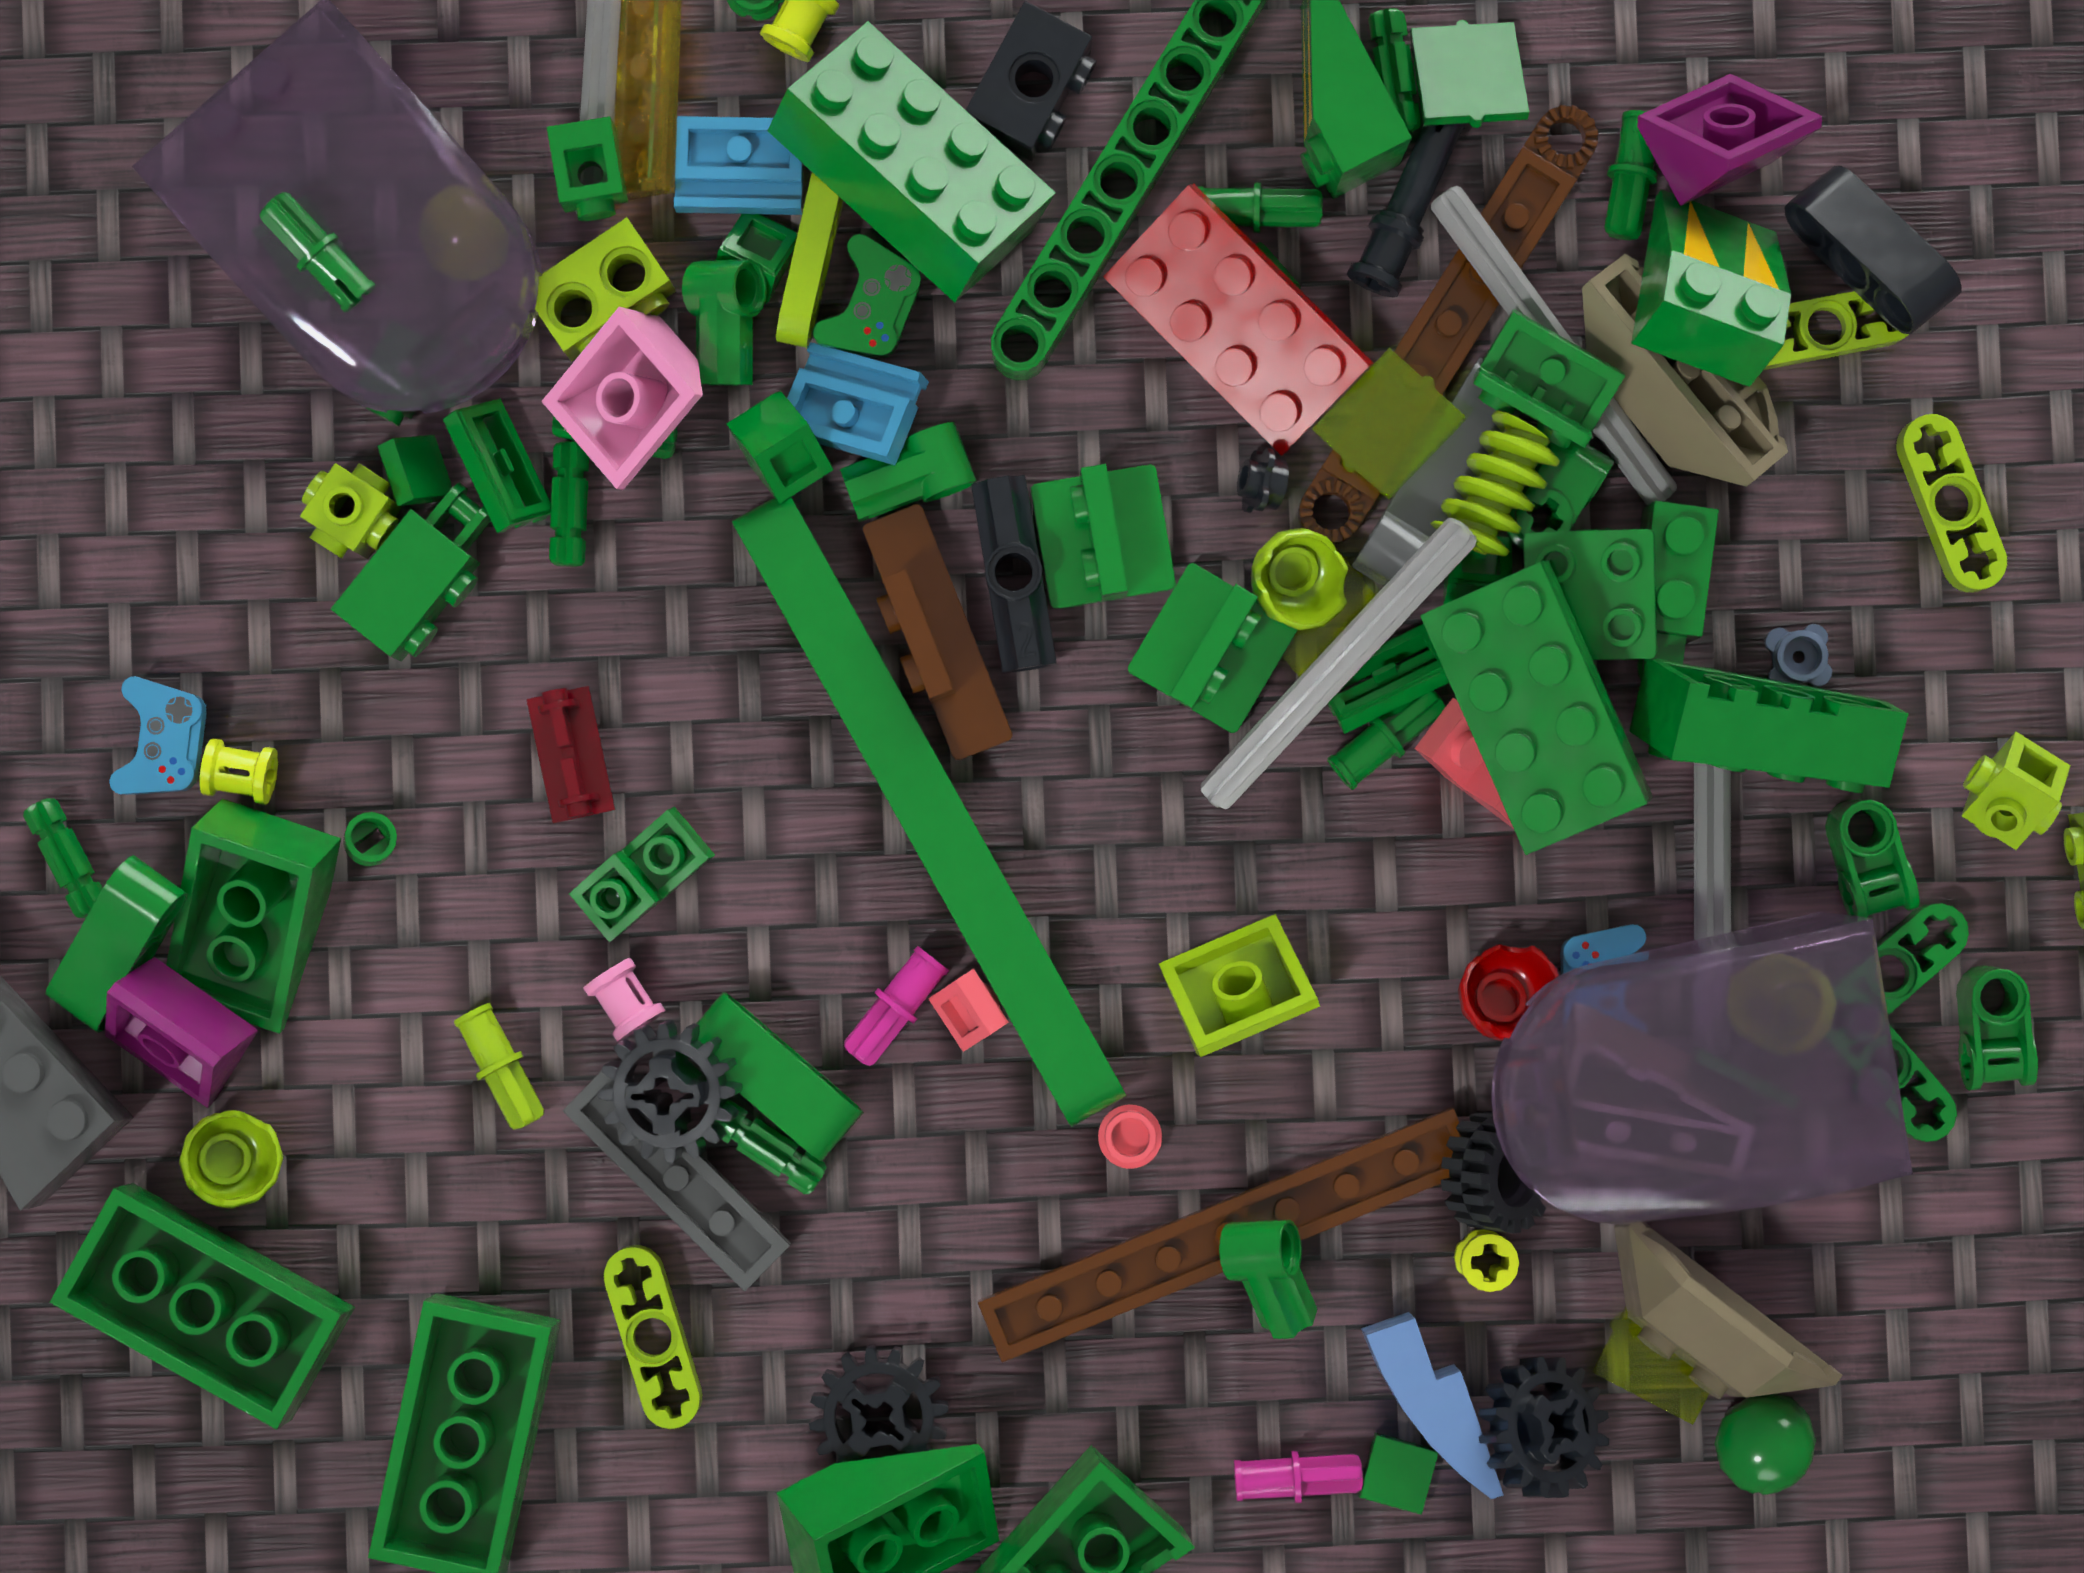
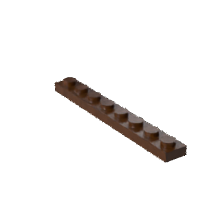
(1189, 1246)

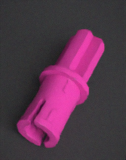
(894, 1007)
(1298, 1476)

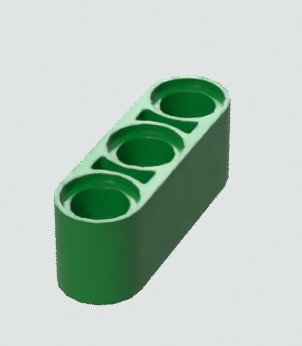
(115, 939)
(779, 1078)

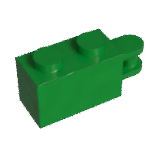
(1682, 573)
(415, 577)

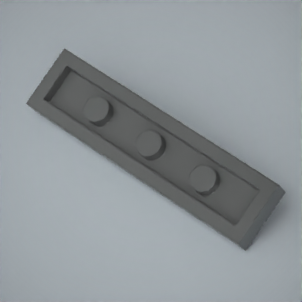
(687, 1191)

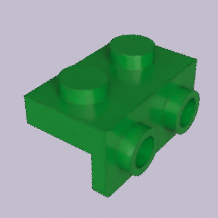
(1546, 380)

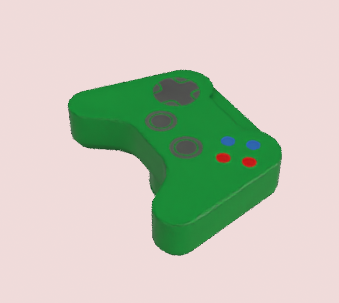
(878, 305)

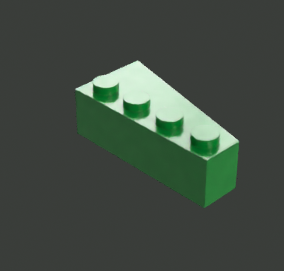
(1766, 726)

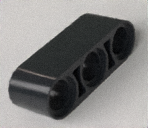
(1873, 249)

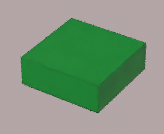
(415, 469)
(1398, 1473)

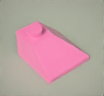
(626, 393)

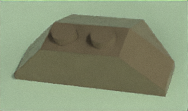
(1682, 411)
(1708, 1323)

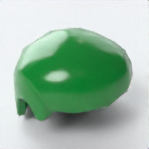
(1765, 1443)

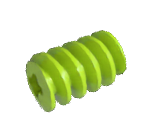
(1499, 481)

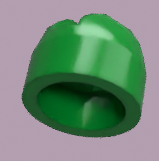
(360, 829)

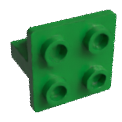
(1103, 536)
(1606, 584)
(1211, 648)

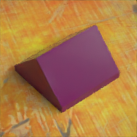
(1722, 134)
(176, 1029)

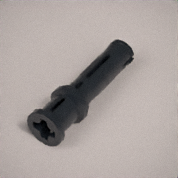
(1398, 227)

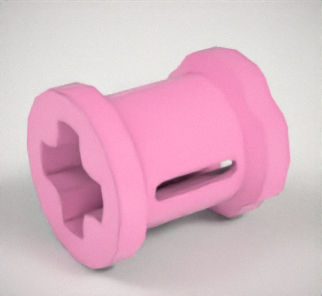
(624, 999)

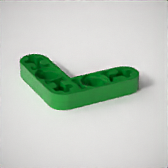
(1937, 957)

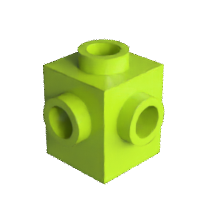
(367, 525)
(2015, 791)

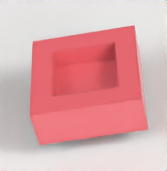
(969, 1009)

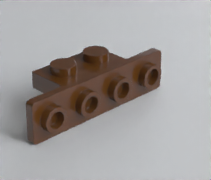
(937, 632)

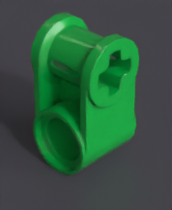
(1568, 489)
(1873, 864)
(1996, 1033)

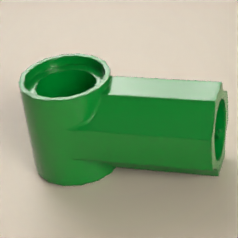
(724, 300)
(927, 469)
(1268, 1264)

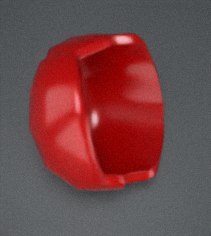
(1500, 985)

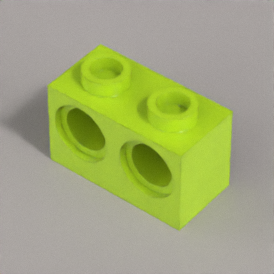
(590, 276)

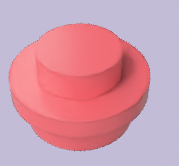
(1130, 1136)

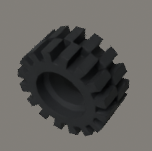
(1477, 1190)

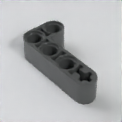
(1418, 502)

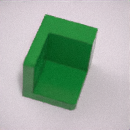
(780, 446)

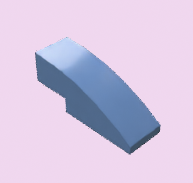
(1432, 1399)

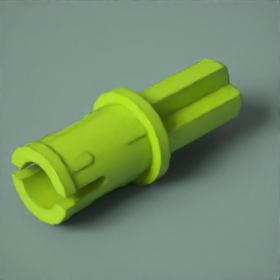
(500, 1067)

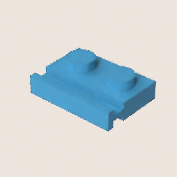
(734, 168)
(857, 402)

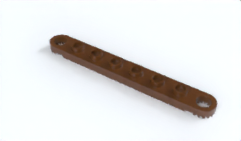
(1461, 300)

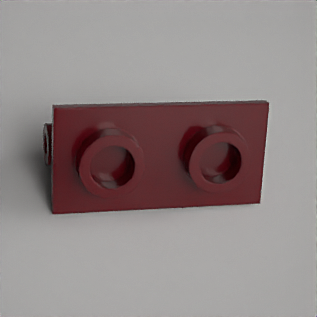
(570, 753)

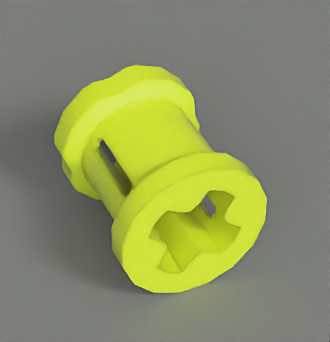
(798, 25)
(216, 774)
(1499, 1274)

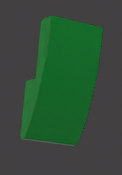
(641, 874)

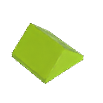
(1238, 985)

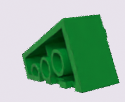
(1091, 1525)

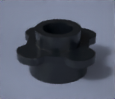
(1262, 481)

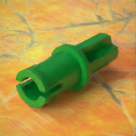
(1631, 181)
(1268, 207)
(316, 251)
(1385, 738)

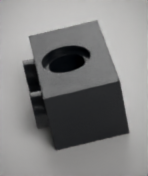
(1032, 45)

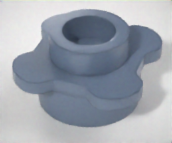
(1813, 646)

